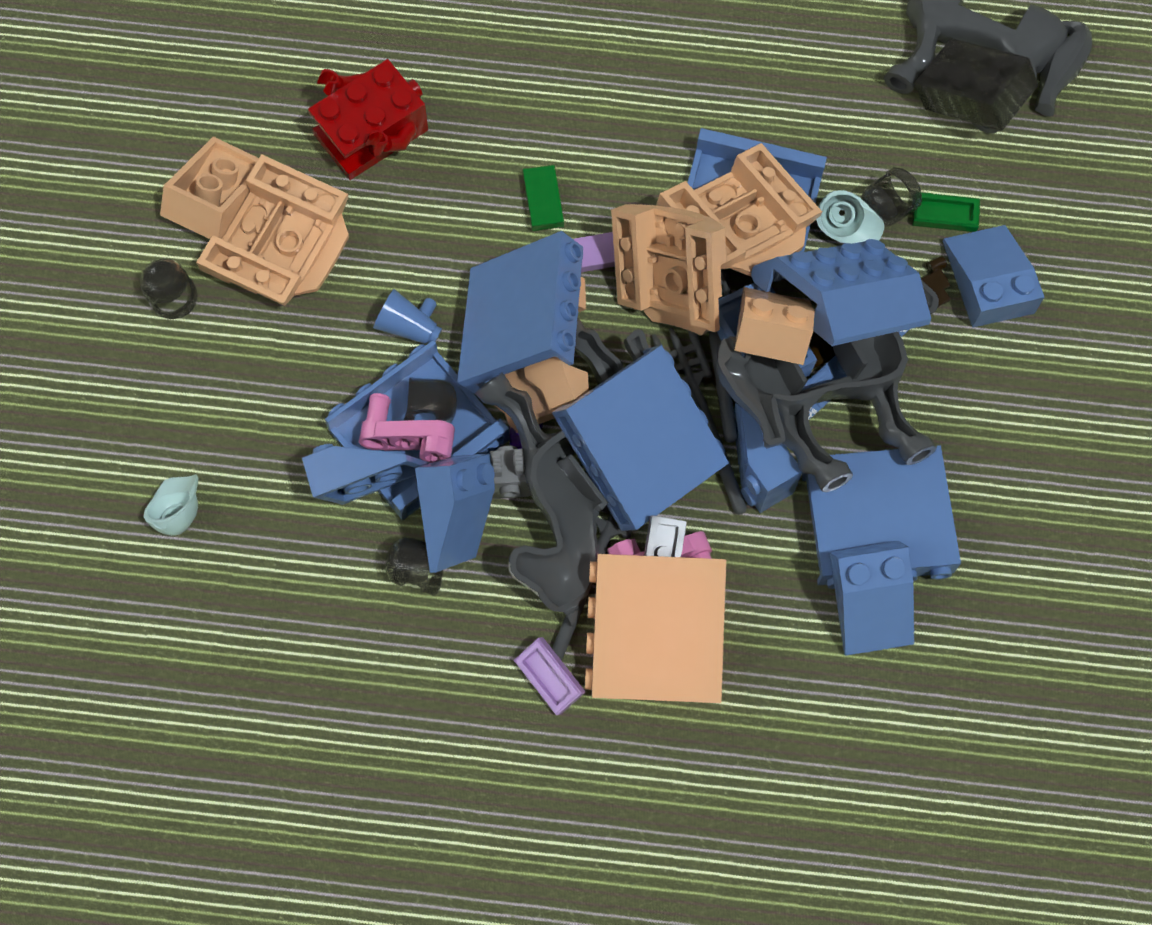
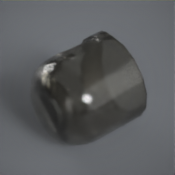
(886, 202)
(163, 283)
(432, 397)
(409, 563)

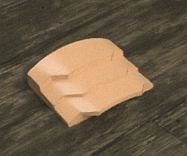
(756, 204)
(281, 236)
(669, 264)
(550, 381)

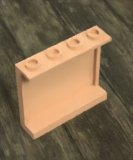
(656, 628)

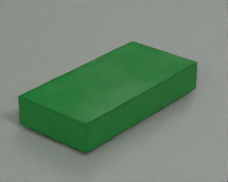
(543, 198)
(947, 212)

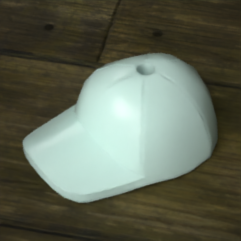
(855, 225)
(173, 505)

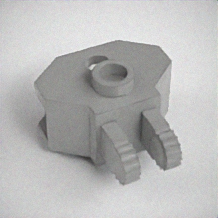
(509, 473)

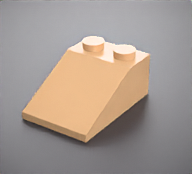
(209, 189)
(774, 326)

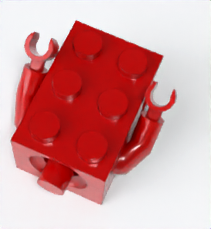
(367, 116)

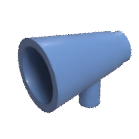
(406, 320)

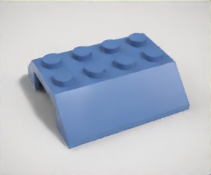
(856, 288)

